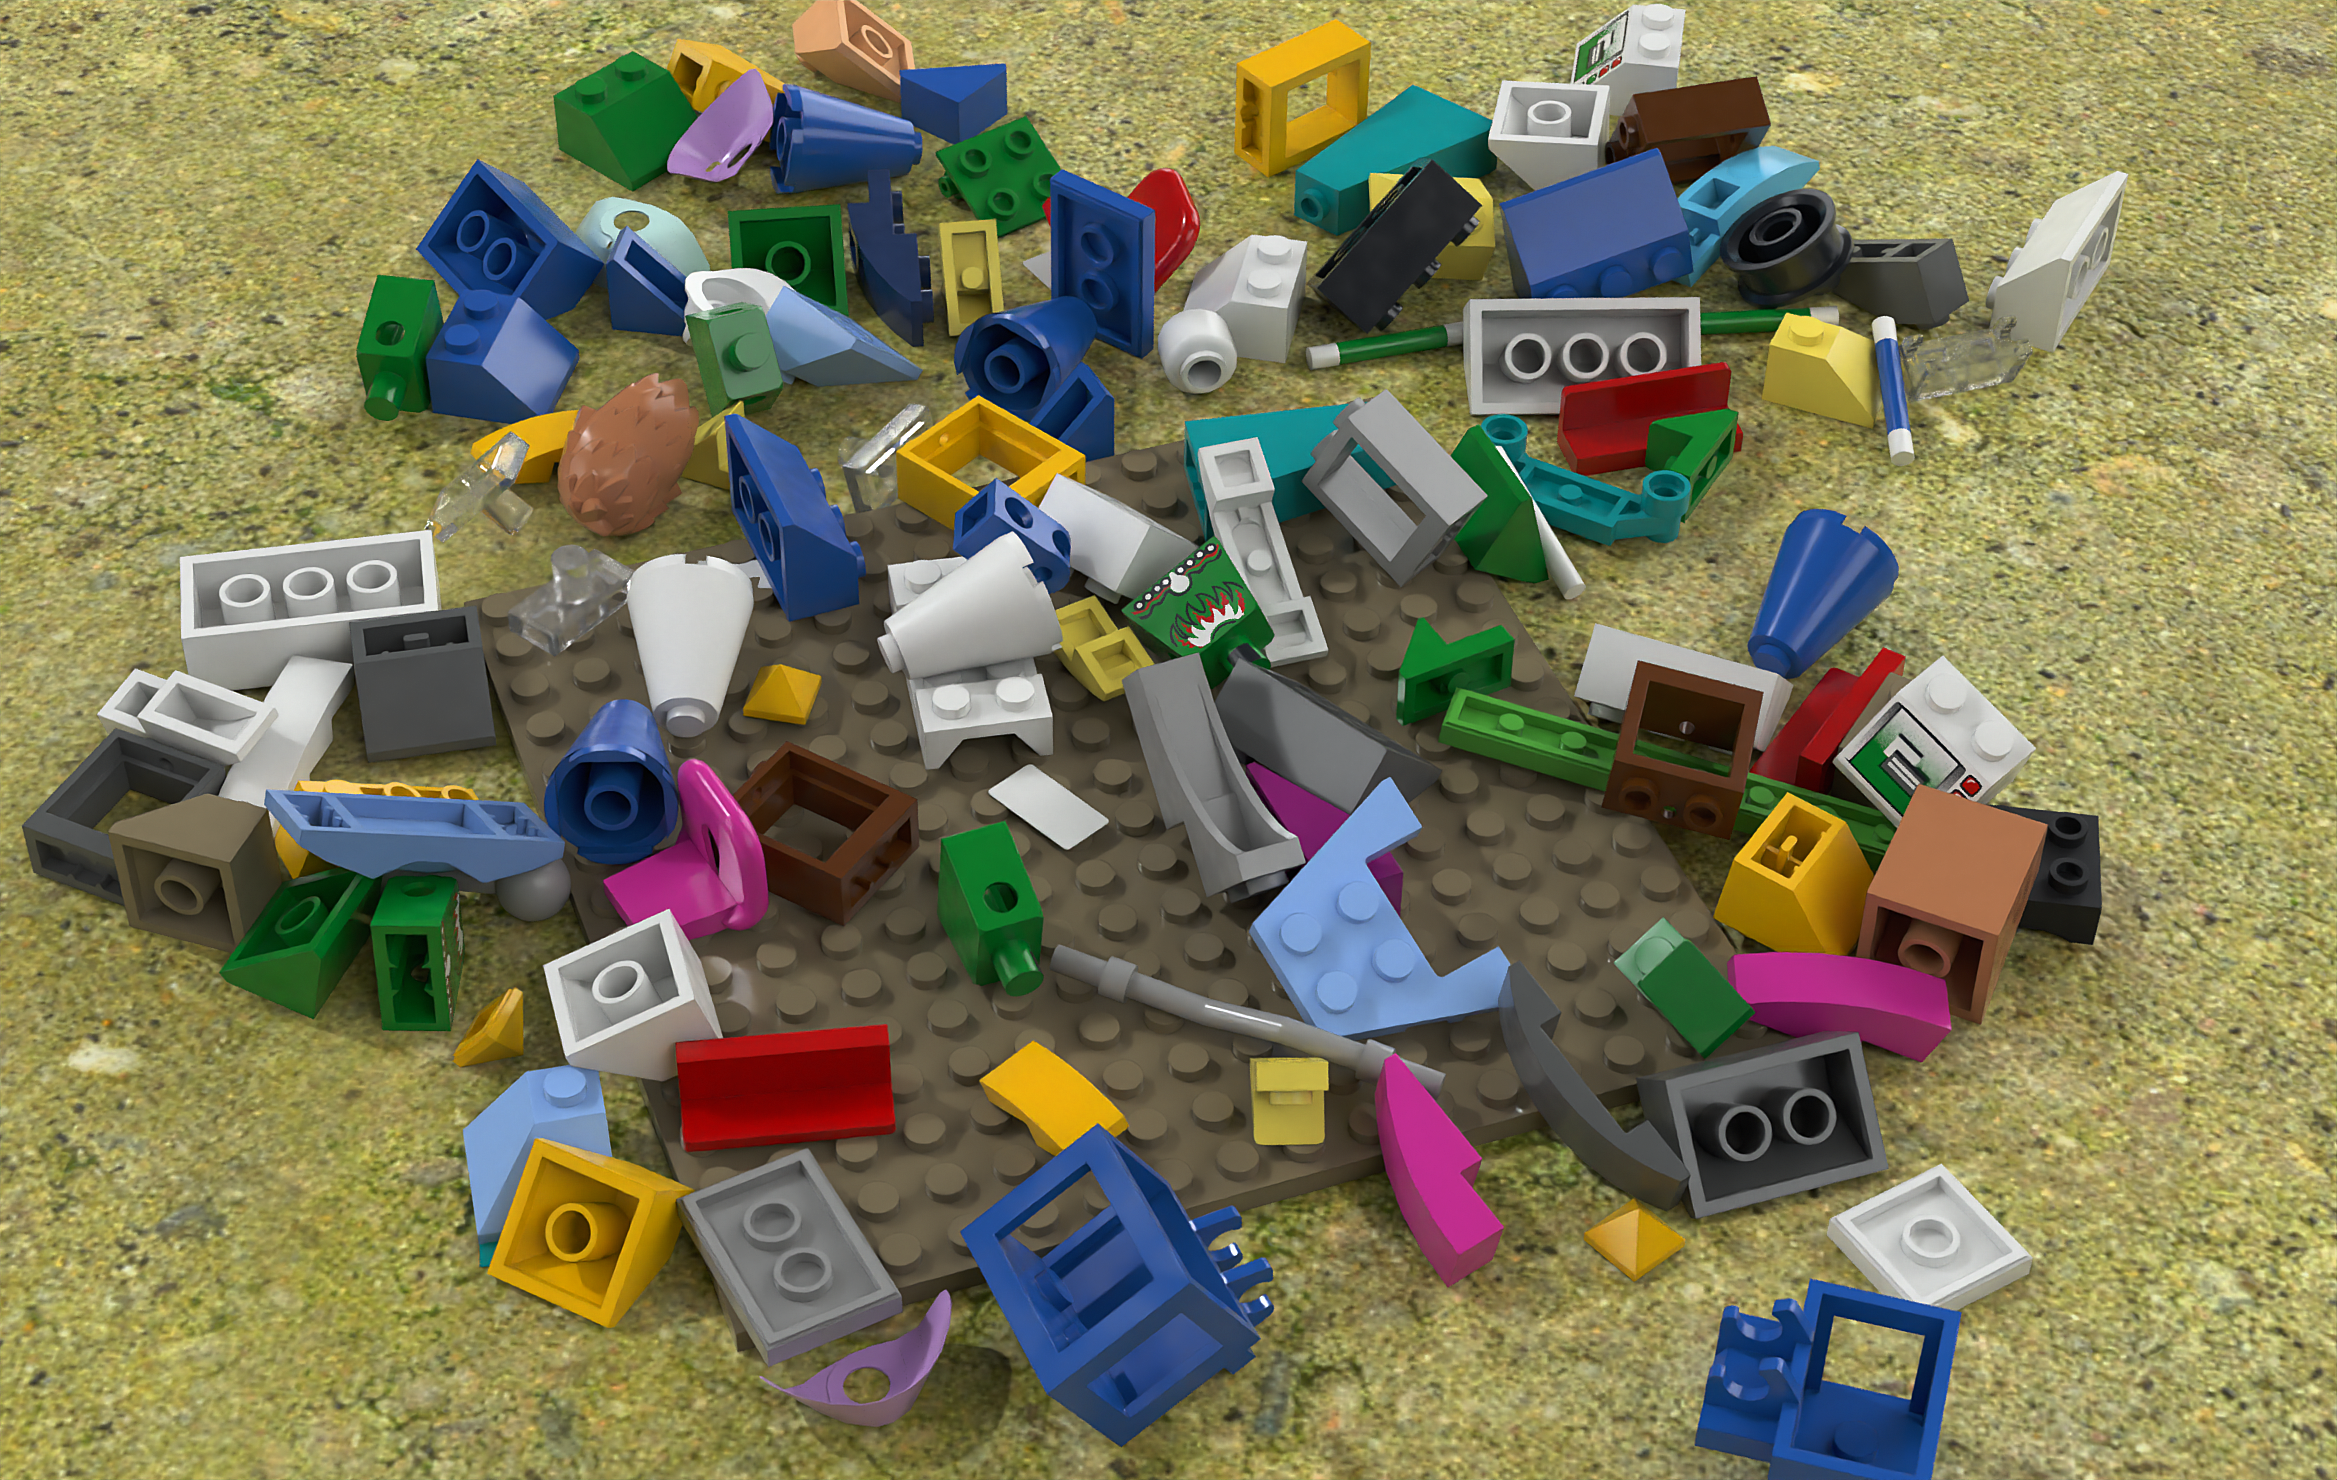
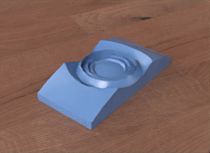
(416, 833)

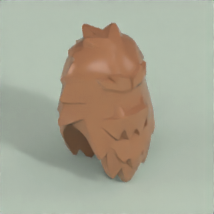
(628, 456)

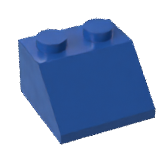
(498, 360)

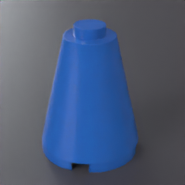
(835, 141)
(1024, 353)
(1818, 591)
(614, 787)

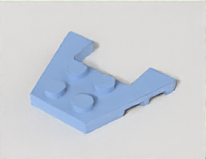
(1347, 949)

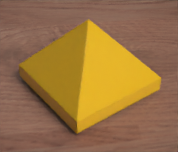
(782, 694)
(494, 1032)
(1634, 1239)

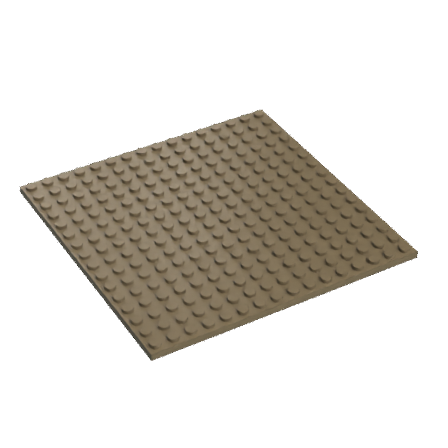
(1496, 864)

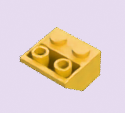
(1798, 883)

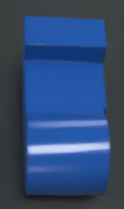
(1002, 510)

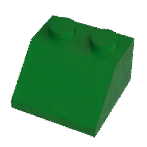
(623, 120)

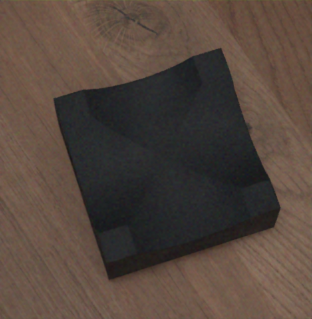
(2068, 883)

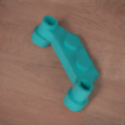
(1588, 505)

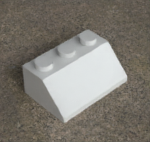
(2059, 263)
(1613, 660)

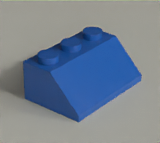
(1598, 233)
(509, 243)
(790, 523)

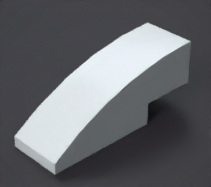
(188, 715)

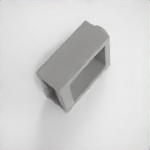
(1414, 464)

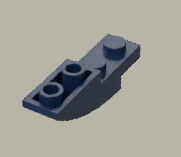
(888, 261)

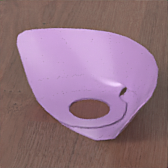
(723, 130)
(903, 1361)

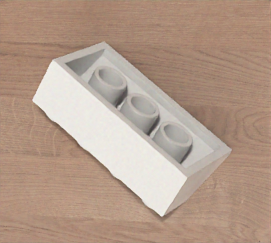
(1532, 348)

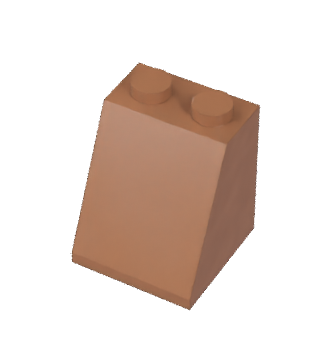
(1952, 894)

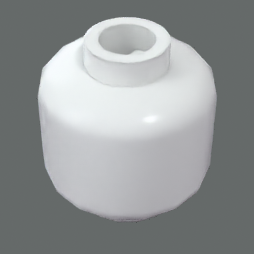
(1197, 351)

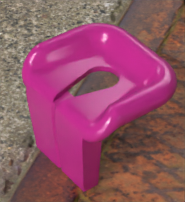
(686, 873)

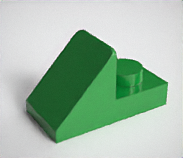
(1694, 447)
(1436, 668)
(1684, 987)

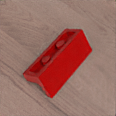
(1608, 421)
(1812, 736)
(785, 1088)

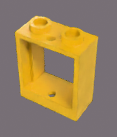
(1263, 83)
(972, 431)

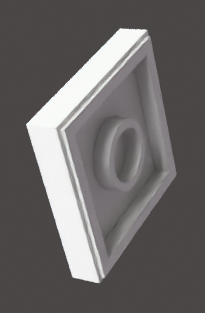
(1929, 1243)

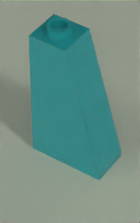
(1413, 125)
(1286, 445)

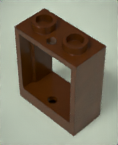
(1692, 126)
(1694, 711)
(880, 816)

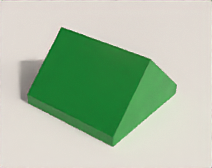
(795, 245)
(1504, 529)
(305, 939)

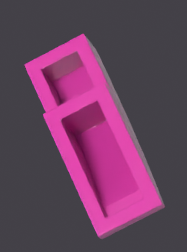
(1844, 993)
(1433, 1176)

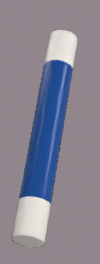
(1893, 391)

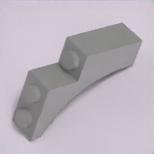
(1203, 784)

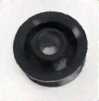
(1787, 249)

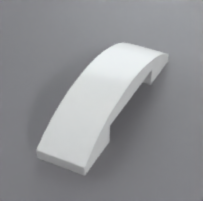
(1246, 525)

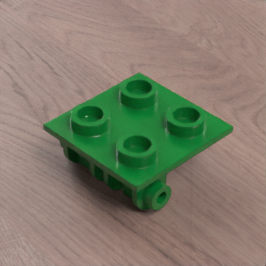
(1001, 175)

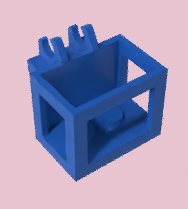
(1131, 1301)
(1775, 1408)

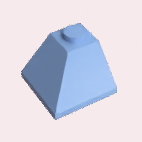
(829, 346)
(546, 1103)

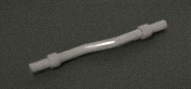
(1121, 981)

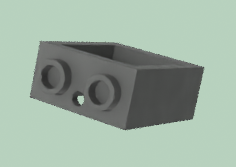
(62, 831)

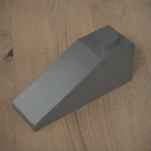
(1905, 280)

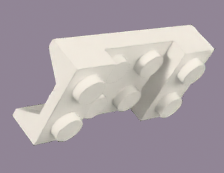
(974, 700)

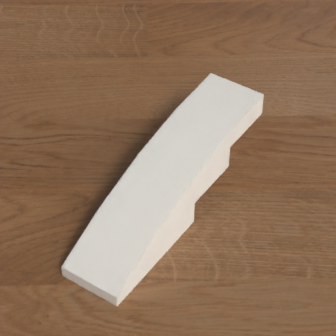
(306, 701)

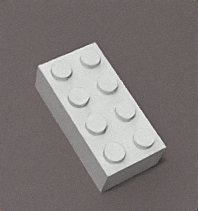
(263, 605)

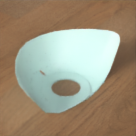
(663, 233)

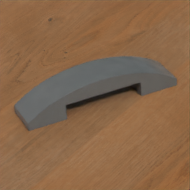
(1633, 1160)

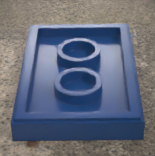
(1105, 259)

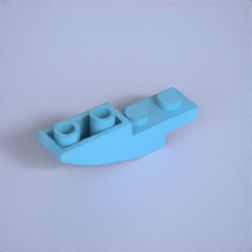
(1730, 191)

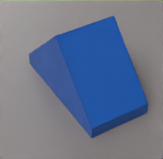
(954, 100)
(644, 288)
(1080, 415)

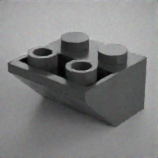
(422, 684)

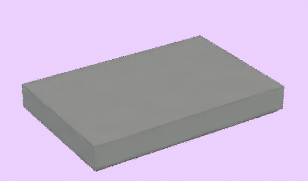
(789, 1256)

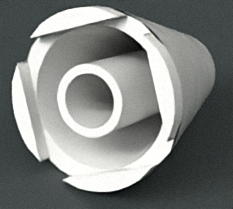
(974, 616)
(688, 636)

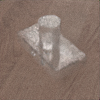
(871, 464)
(485, 491)
(577, 599)

